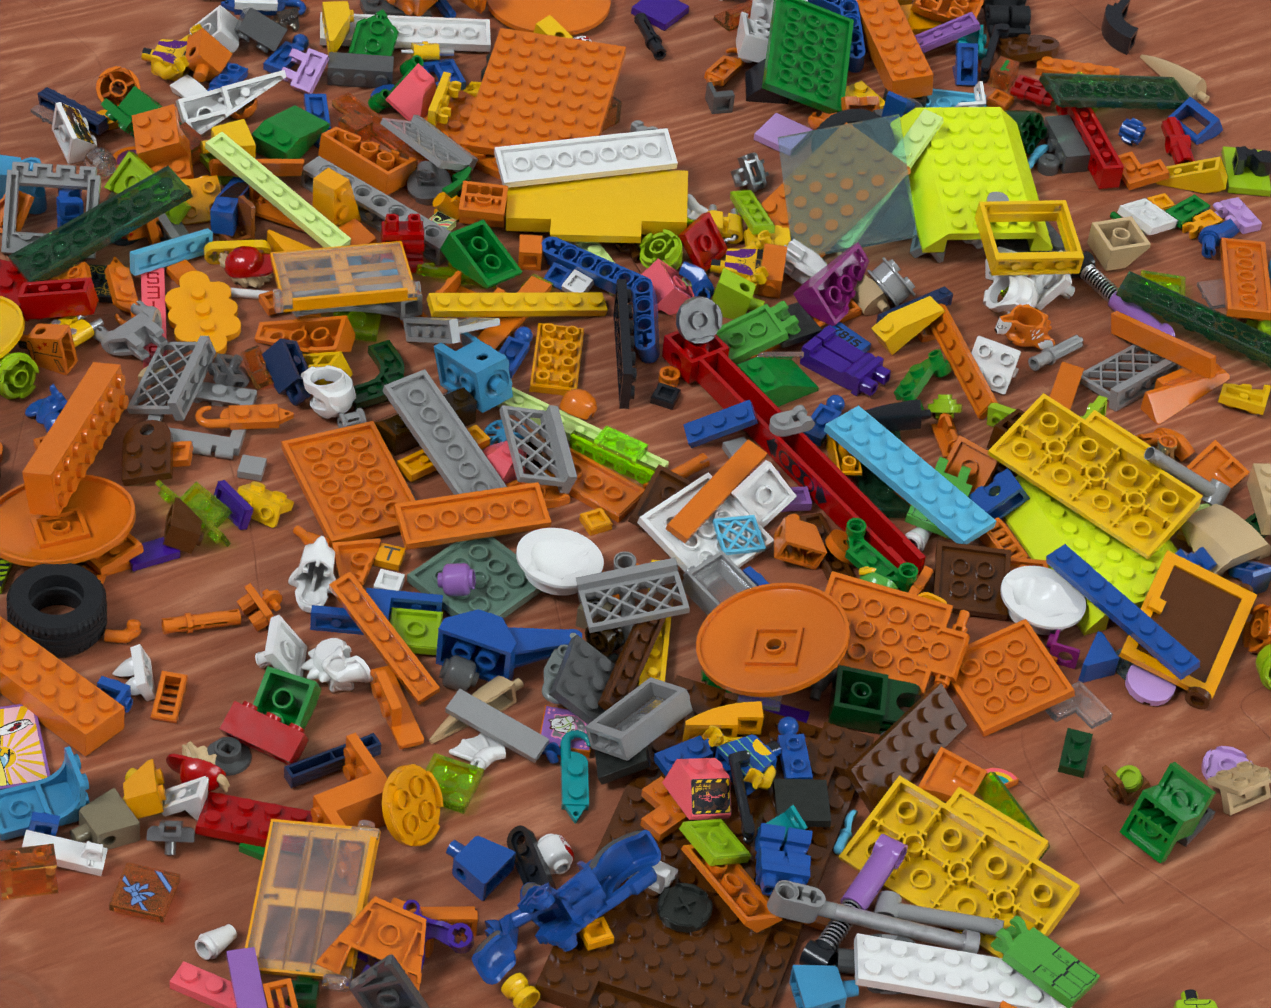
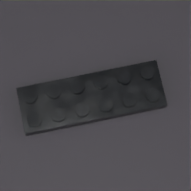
(624, 344)

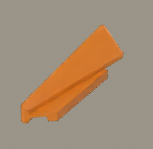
(1178, 391)

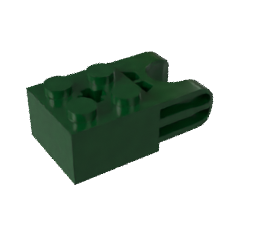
(868, 699)

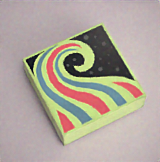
(444, 220)

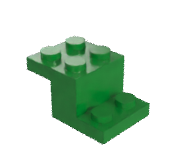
(133, 104)
(1167, 812)

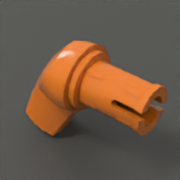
(1183, 448)

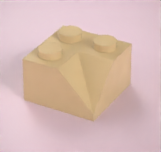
(1117, 242)

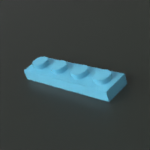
(169, 252)

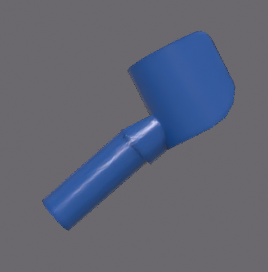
(551, 752)

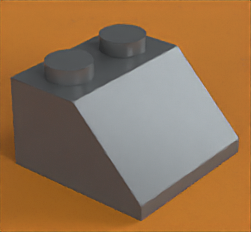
(259, 29)

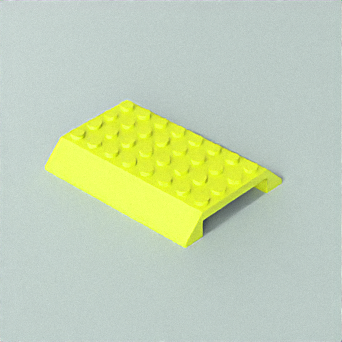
(962, 164)
(1047, 524)

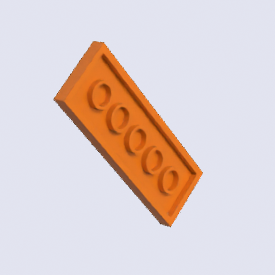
(1245, 279)
(472, 515)

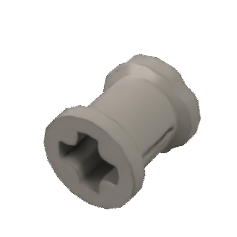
(358, 416)

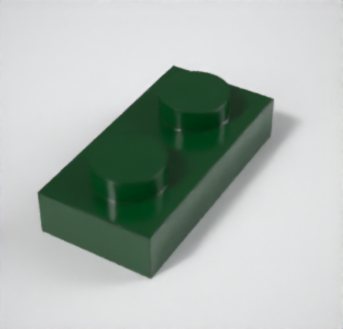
(1075, 752)

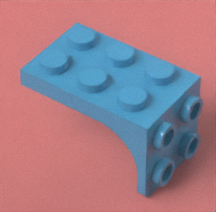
(58, 795)

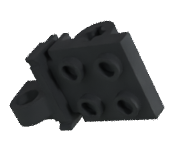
(1008, 12)

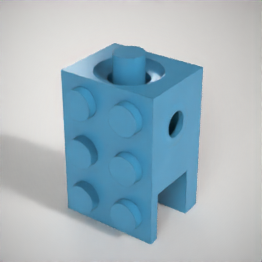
(477, 369)

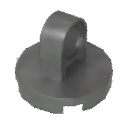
(427, 182)
(699, 319)

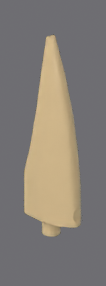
(1190, 82)
(870, 296)
(498, 693)

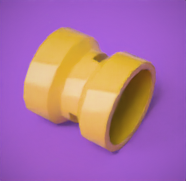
(518, 990)

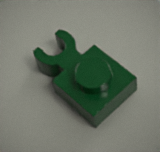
(306, 992)

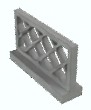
(431, 143)
(443, 329)
(187, 381)
(1137, 383)
(555, 446)
(628, 581)

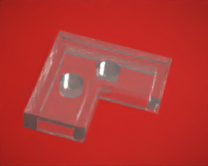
(1084, 704)

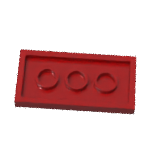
(243, 818)

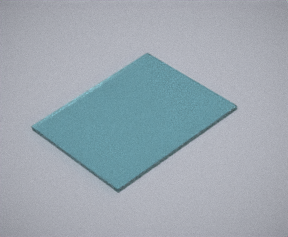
(848, 185)

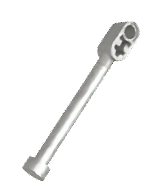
(806, 903)

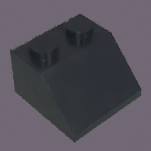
(754, 90)

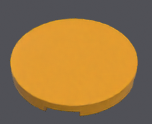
(412, 805)

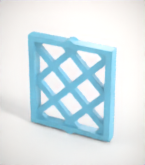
(729, 551)

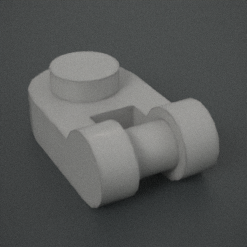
(783, 423)

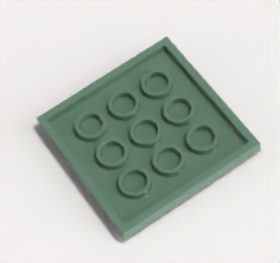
(499, 578)

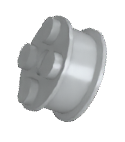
(891, 282)

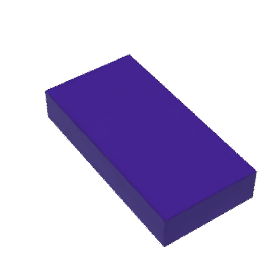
(240, 508)
(154, 554)

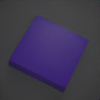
(661, 12)

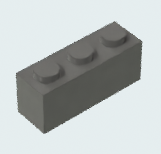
(359, 70)
(1066, 144)

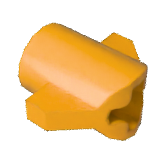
(447, 205)

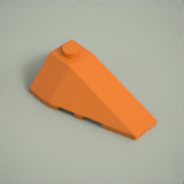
(311, 334)

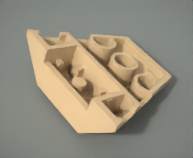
(1225, 537)

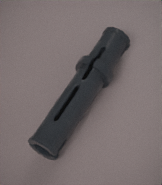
(652, 40)

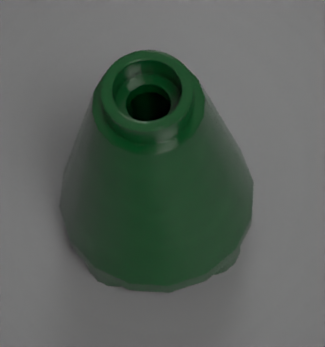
(1030, 128)

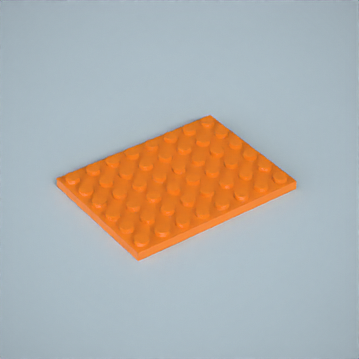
(542, 90)

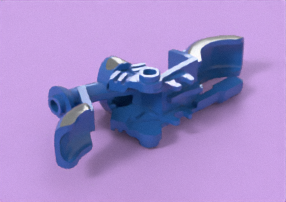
(573, 905)

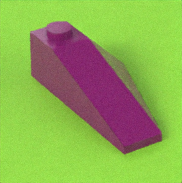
(832, 288)

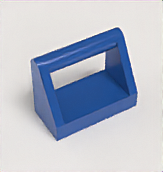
(1201, 114)

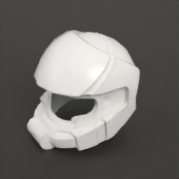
(1020, 291)
(330, 398)

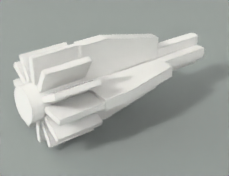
(802, 262)

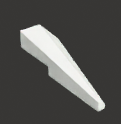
(211, 107)

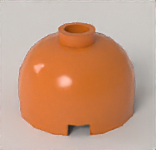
(115, 84)
(1258, 631)

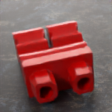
(409, 232)

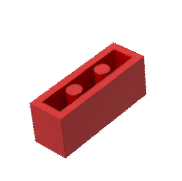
(58, 298)
(264, 732)

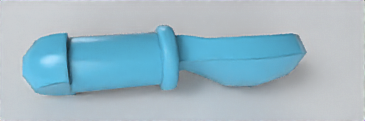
(1039, 151)
(845, 833)

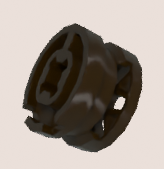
(606, 640)

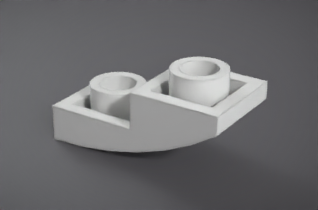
(187, 87)

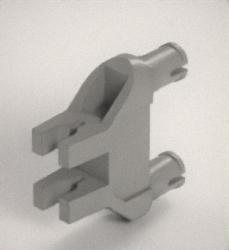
(134, 334)

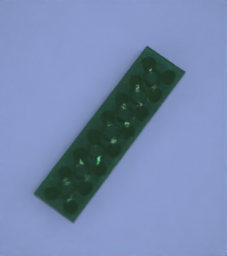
(1114, 91)
(100, 226)
(1196, 317)

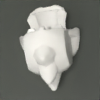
(313, 574)
(332, 664)

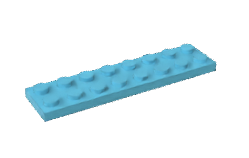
(910, 476)

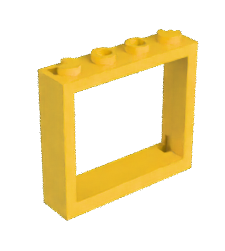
(1029, 262)

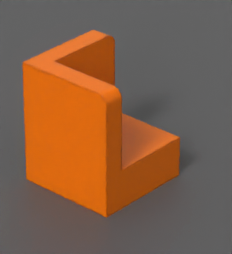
(530, 252)

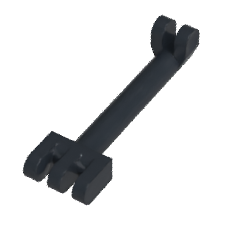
(999, 31)
(736, 761)

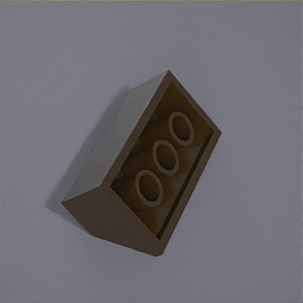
(400, 439)

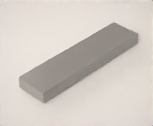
(497, 725)

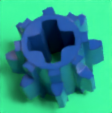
(1132, 131)

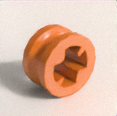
(669, 375)

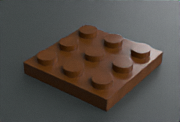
(971, 578)

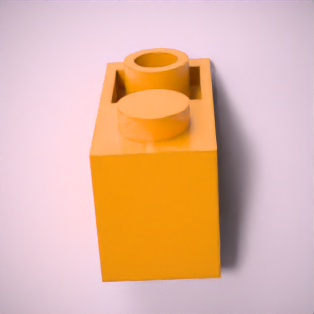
(145, 790)

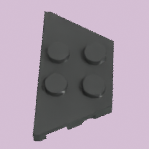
(386, 987)

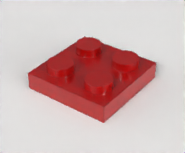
(703, 241)

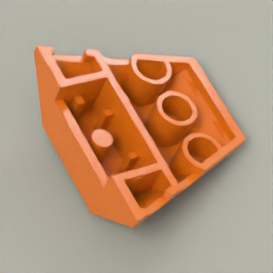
(946, 9)

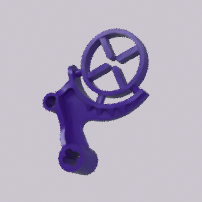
(438, 930)

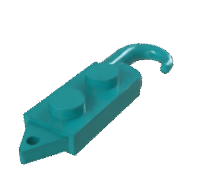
(574, 777)

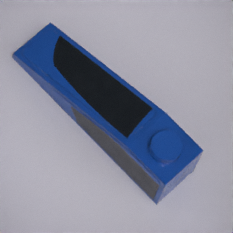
(225, 207)

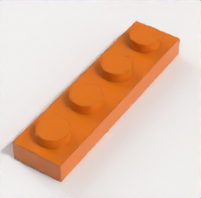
(1060, 66)

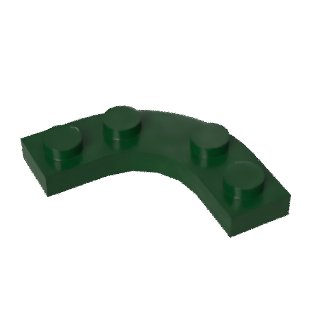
(390, 368)

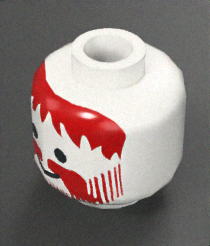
(556, 853)

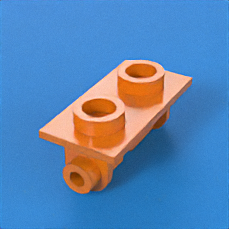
(945, 433)

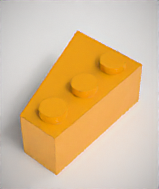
(334, 197)

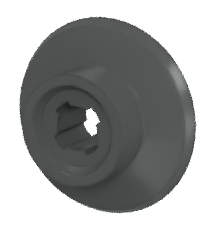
(237, 759)

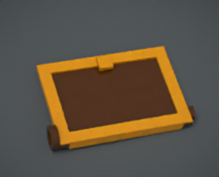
(1202, 615)

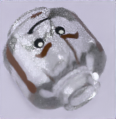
(103, 160)

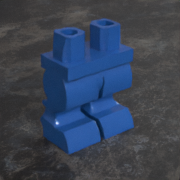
(68, 205)
(777, 865)

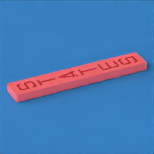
(154, 295)

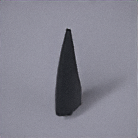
(900, 415)

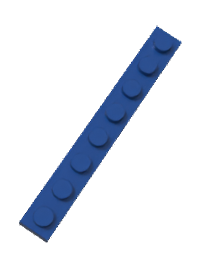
(1123, 612)

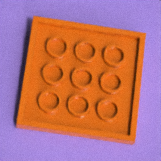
(1009, 678)

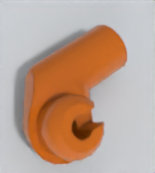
(126, 635)

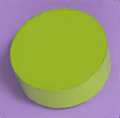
(1130, 777)

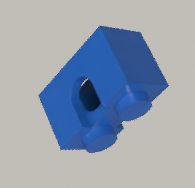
(1010, 495)

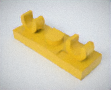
(439, 107)

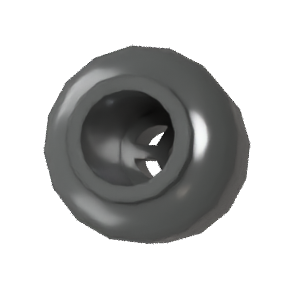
(458, 673)

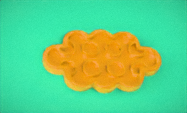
(203, 310)

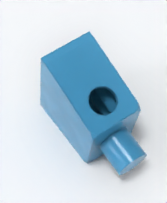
(820, 987)

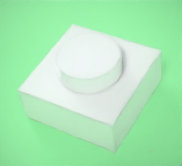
(577, 282)
(389, 580)

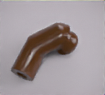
(630, 249)

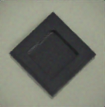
(665, 396)

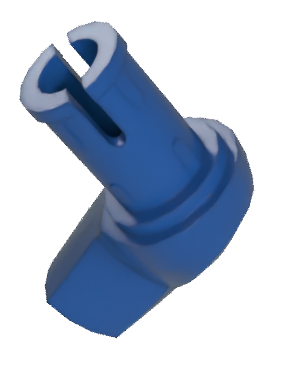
(1212, 234)
(699, 279)

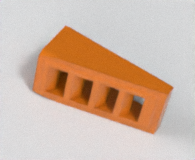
(1006, 538)
(173, 680)

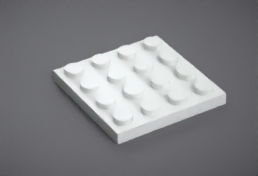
(705, 540)

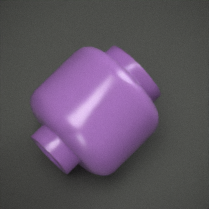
(457, 579)

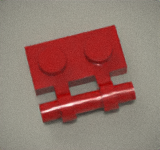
(1031, 90)

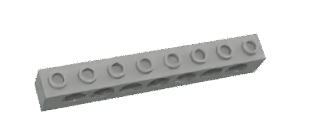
(375, 205)

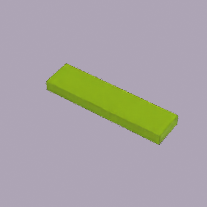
(752, 211)

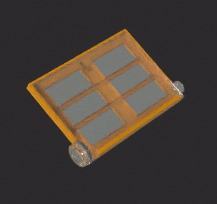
(342, 277)
(308, 893)

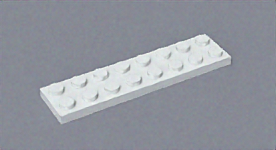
(458, 33)
(585, 158)
(944, 974)

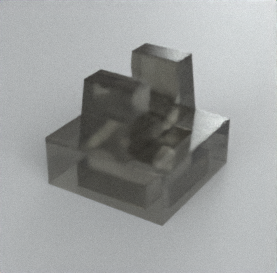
(288, 17)

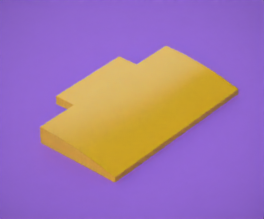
(602, 207)
(1097, 473)
(980, 874)

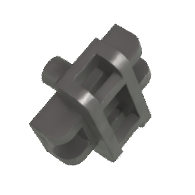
(746, 172)
(228, 372)
(181, 834)

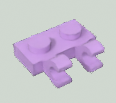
(309, 72)
(1239, 214)

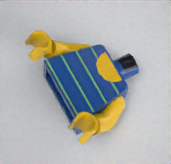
(763, 758)

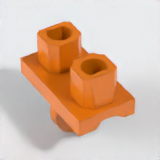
(252, 600)

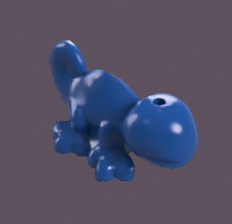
(48, 408)

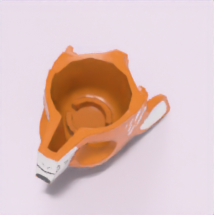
(1026, 327)

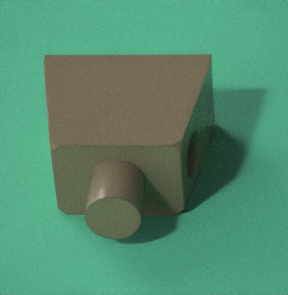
(107, 822)

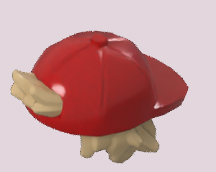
(247, 266)
(196, 764)

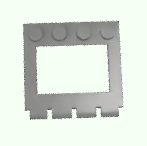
(43, 177)
(206, 443)

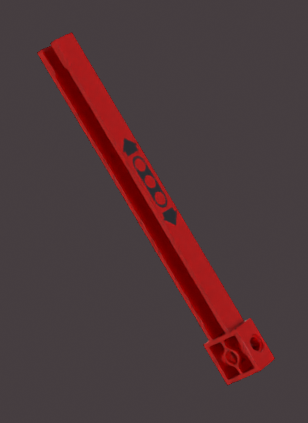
(793, 453)

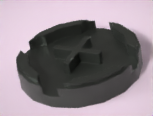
(684, 907)

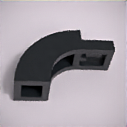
(1116, 30)

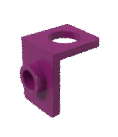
(1056, 648)

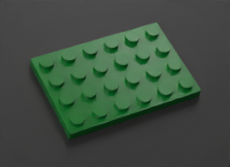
(808, 54)

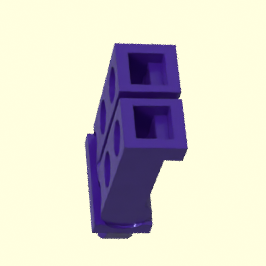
(844, 363)

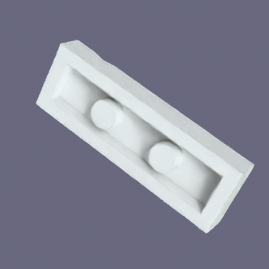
(71, 854)

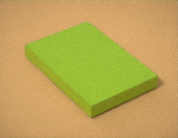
(1247, 182)

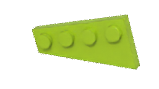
(134, 170)

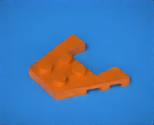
(379, 932)

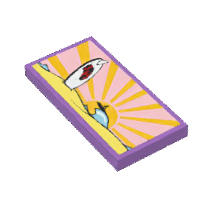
(21, 747)

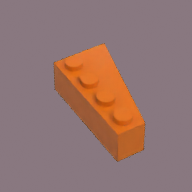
(366, 160)

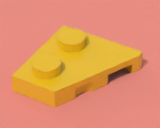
(1245, 397)

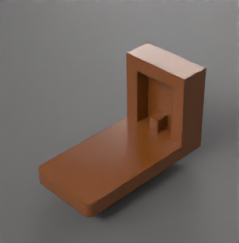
(246, 222)
(1117, 789)

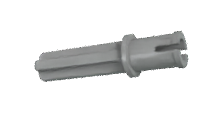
(1049, 355)

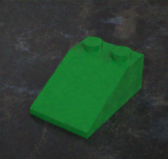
(288, 134)
(480, 255)
(778, 379)
(287, 696)

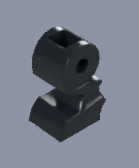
(1257, 162)

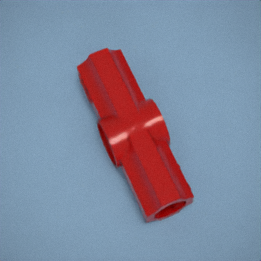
(1176, 141)

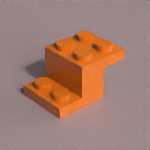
(162, 141)
(483, 202)

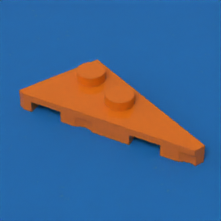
(356, 557)

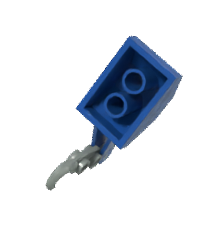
(502, 648)

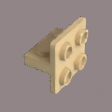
(1242, 786)

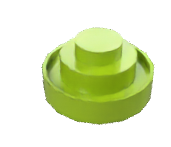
(944, 404)

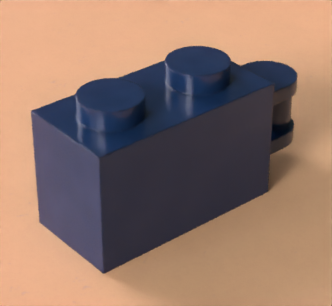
(285, 366)

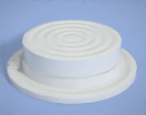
(555, 559)
(1042, 599)

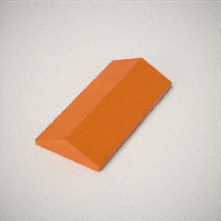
(278, 167)
(736, 890)

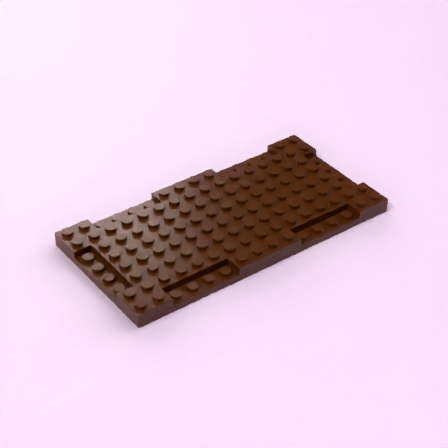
(725, 959)

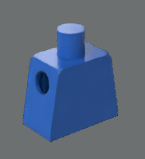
(481, 865)

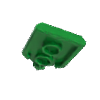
(374, 36)

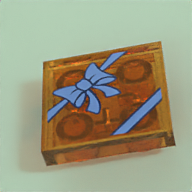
(144, 892)

